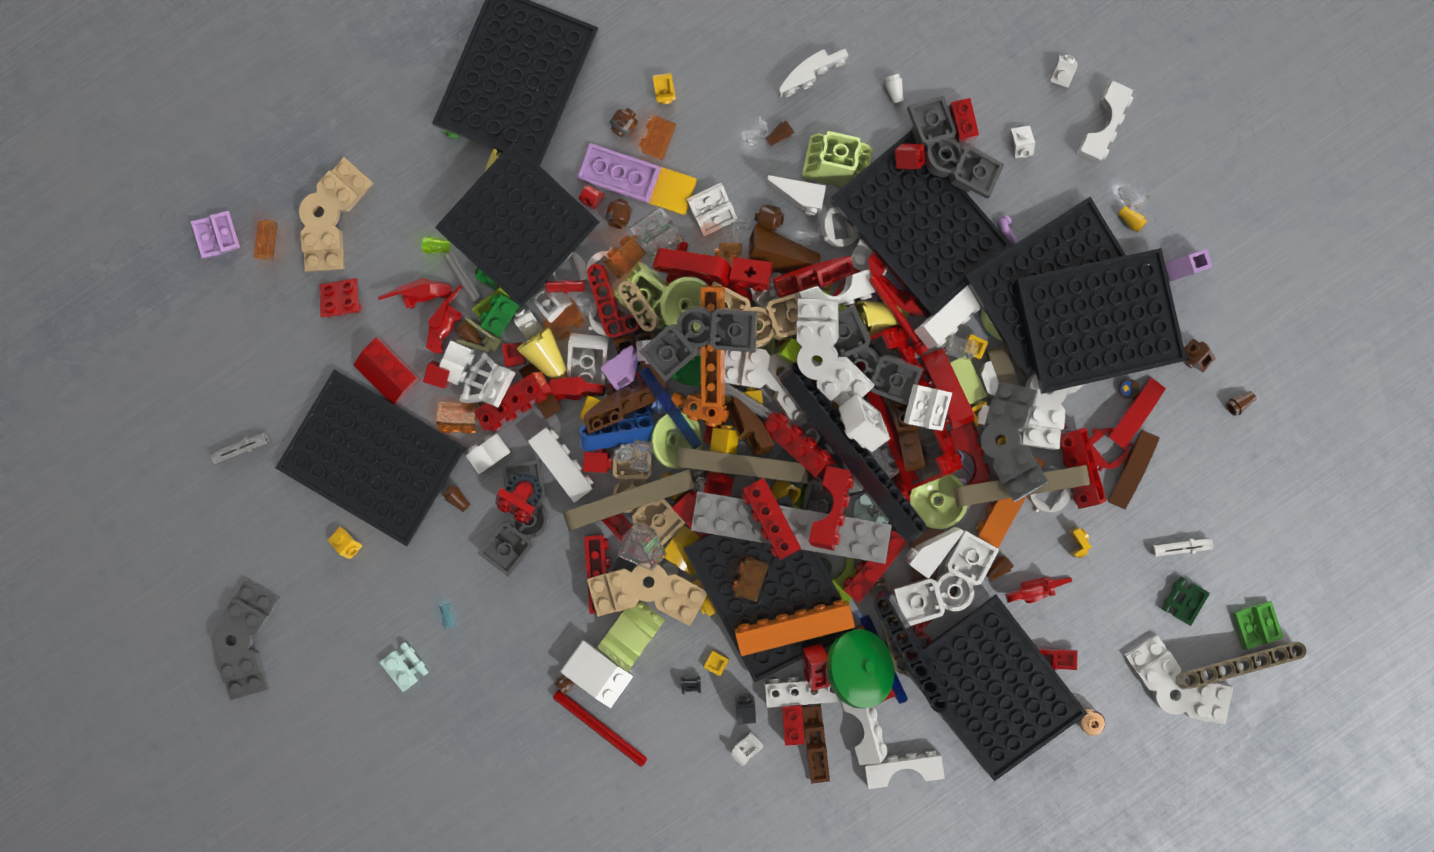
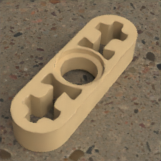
(630, 304)

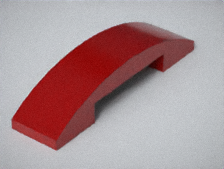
(910, 304)

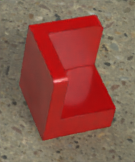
(910, 156)
(512, 356)
(436, 375)
(719, 484)

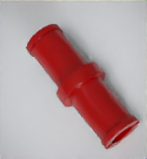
(565, 286)

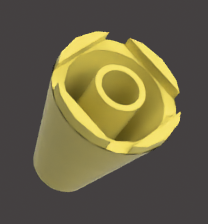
(877, 316)
(544, 354)

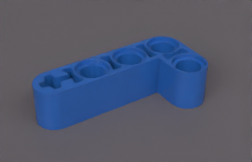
(622, 432)

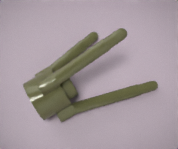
(490, 340)

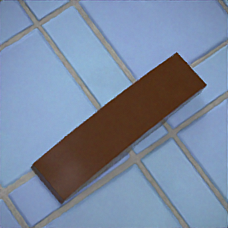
(1133, 469)
(815, 743)

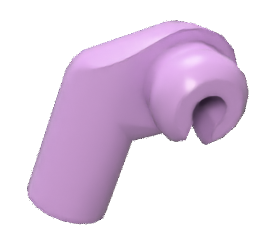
(1005, 230)

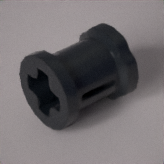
(691, 684)

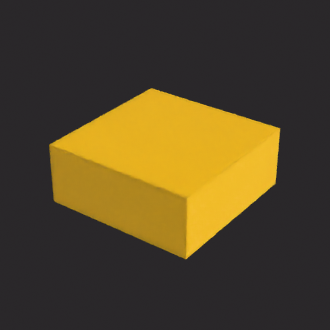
(716, 663)

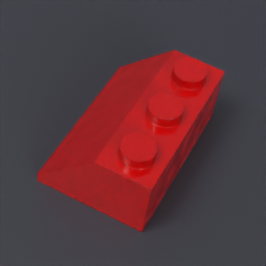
(386, 370)

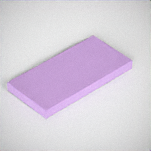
(618, 173)

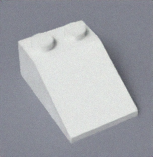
(802, 195)
(587, 356)
(929, 554)
(596, 673)

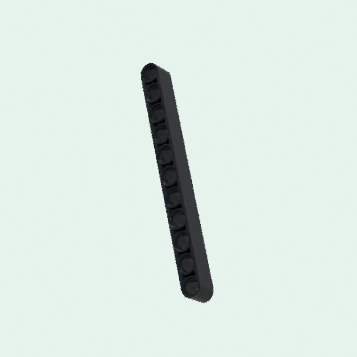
(855, 457)

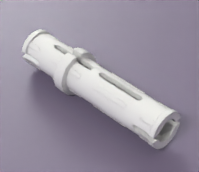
(1182, 547)

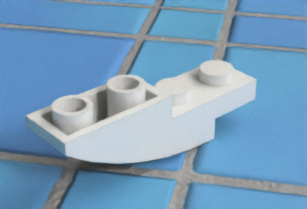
(804, 74)

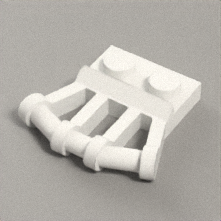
(494, 387)

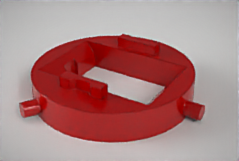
(1100, 461)

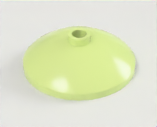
(679, 291)
(664, 450)
(945, 512)

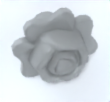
(623, 452)

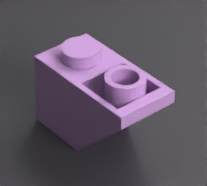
(1188, 265)
(621, 368)

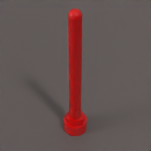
(919, 347)

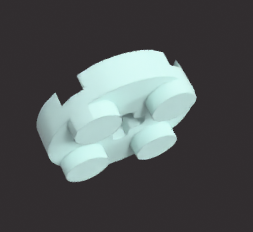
(864, 503)

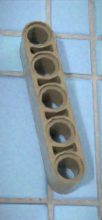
(1002, 365)

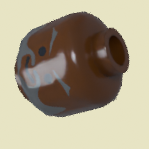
(623, 122)
(618, 213)

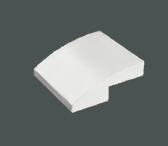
(712, 209)
(927, 407)

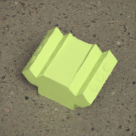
(835, 158)
(651, 287)
(631, 634)

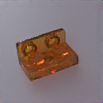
(657, 138)
(265, 240)
(729, 249)
(625, 256)
(565, 322)
(456, 417)
(751, 578)

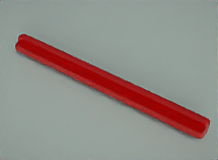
(600, 728)

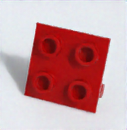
(339, 298)

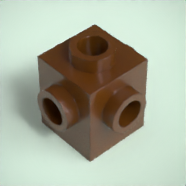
(1198, 355)

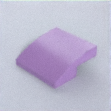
(215, 235)

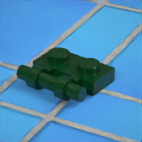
(1189, 605)

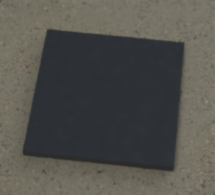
(517, 224)

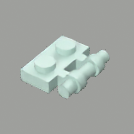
(400, 670)

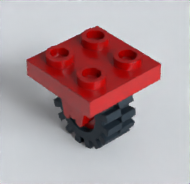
(520, 497)

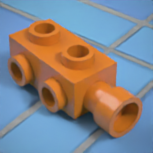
(720, 416)

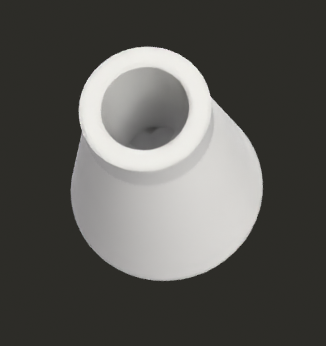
(894, 87)

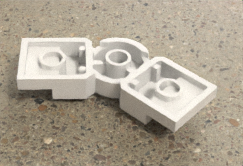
(817, 334)
(758, 370)
(1047, 417)
(964, 569)
(1158, 672)

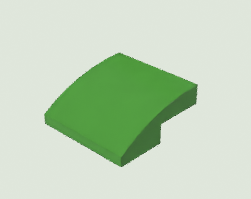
(1257, 625)

